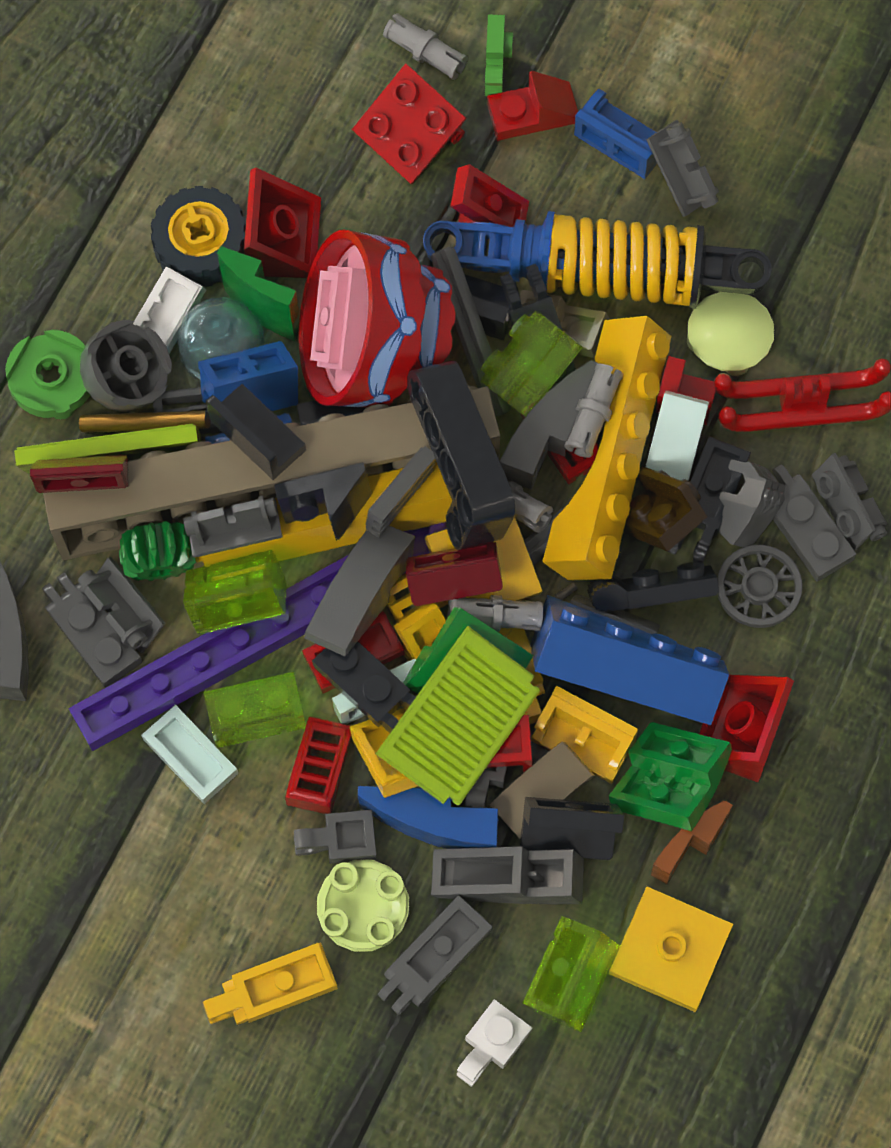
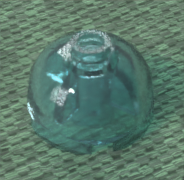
(217, 329)

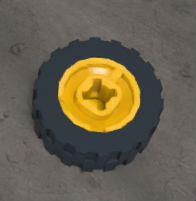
(193, 228)

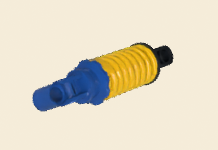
(605, 258)

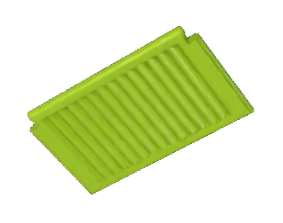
(460, 718)

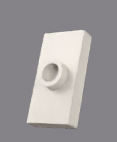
(168, 305)

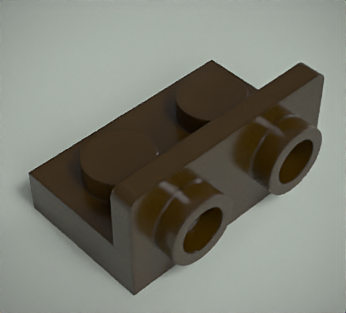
(664, 511)

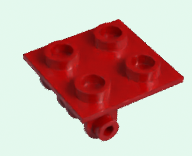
(410, 124)

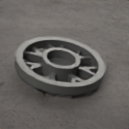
(759, 586)

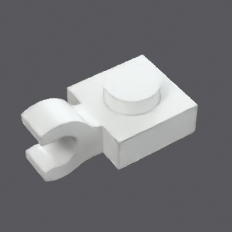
(494, 1039)

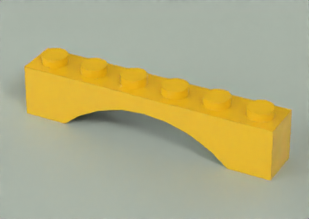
(590, 528)

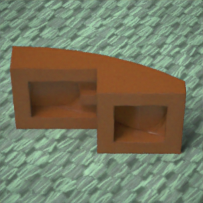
(700, 838)

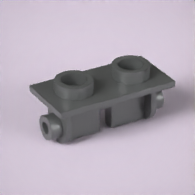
(679, 165)
(840, 486)
(233, 526)
(126, 606)

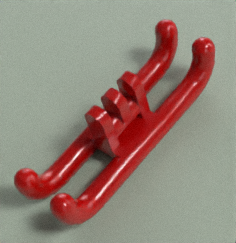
(803, 399)

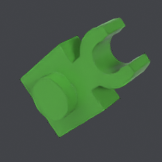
(498, 47)

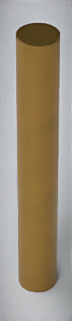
(142, 421)

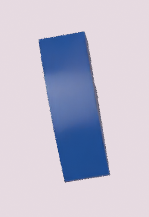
(430, 821)

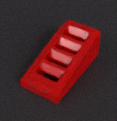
(310, 799)

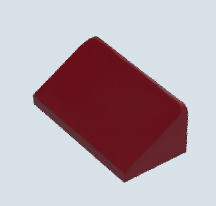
(80, 474)
(453, 574)

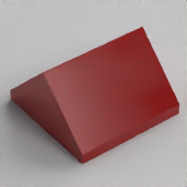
(281, 225)
(749, 720)

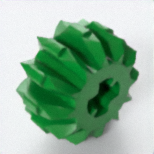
(156, 551)

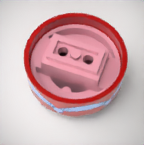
(370, 319)

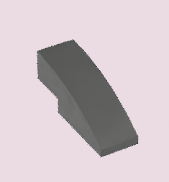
(546, 428)
(360, 589)
(13, 644)
(508, 875)

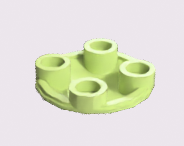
(730, 332)
(363, 905)

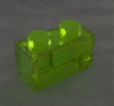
(529, 362)
(235, 592)
(254, 709)
(571, 974)

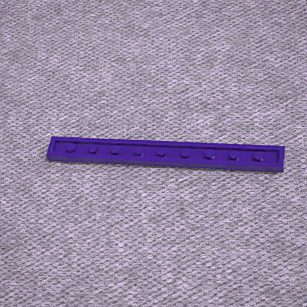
(207, 660)

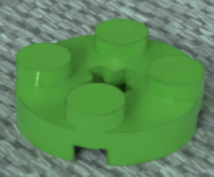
(27, 385)

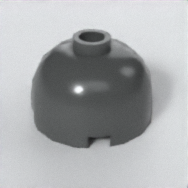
(125, 366)

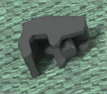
(754, 506)

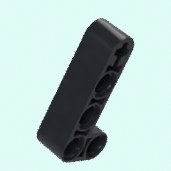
(465, 455)

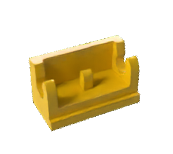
(589, 731)

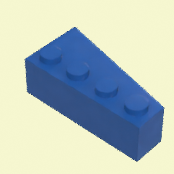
(627, 662)

